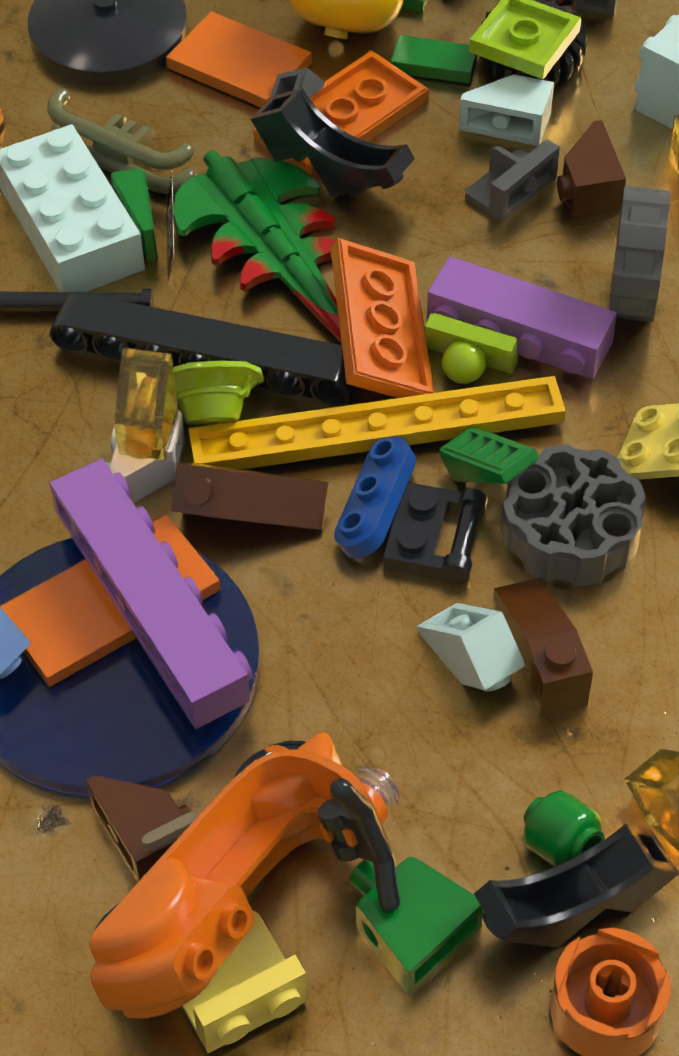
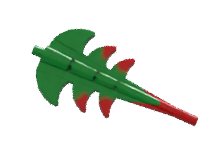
(249, 201)

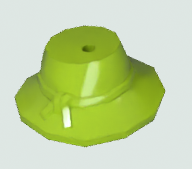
(214, 390)

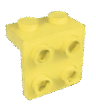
(652, 443)
(247, 990)

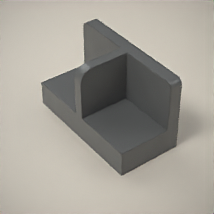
(514, 179)

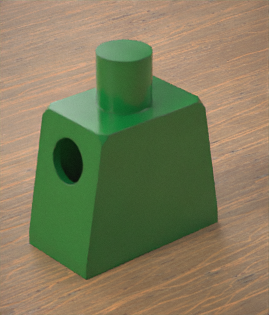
(427, 926)

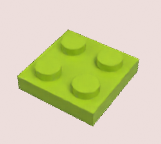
(525, 36)

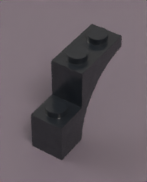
(344, 163)
(563, 899)

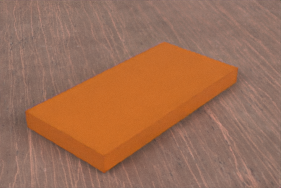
(364, 100)
(380, 321)
(75, 619)

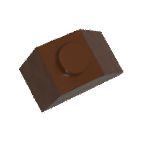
(592, 174)
(130, 813)

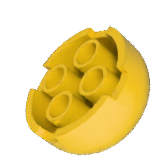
(348, 16)

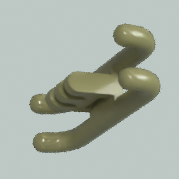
(121, 143)

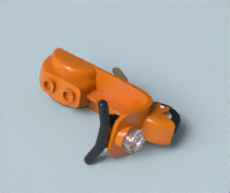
(193, 902)

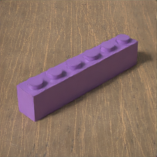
(151, 593)

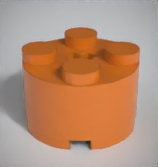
(617, 965)

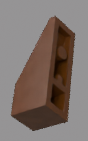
(249, 496)
(549, 645)

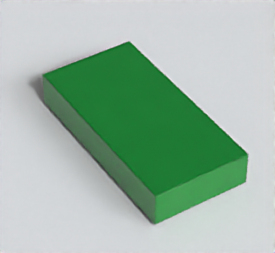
(434, 59)

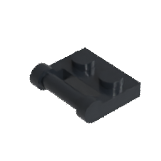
(419, 528)

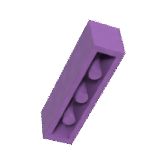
(545, 322)

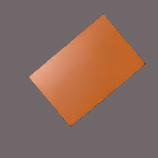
(236, 58)

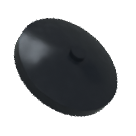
(105, 37)

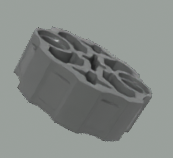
(639, 253)
(572, 529)

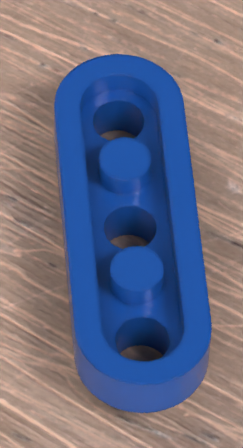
(375, 497)

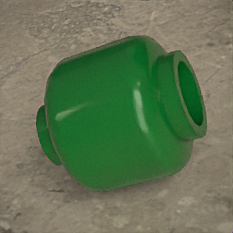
(561, 827)

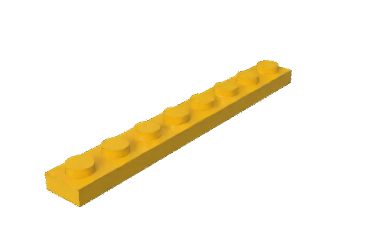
(360, 426)

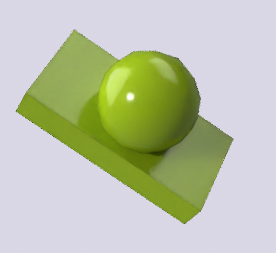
(469, 348)

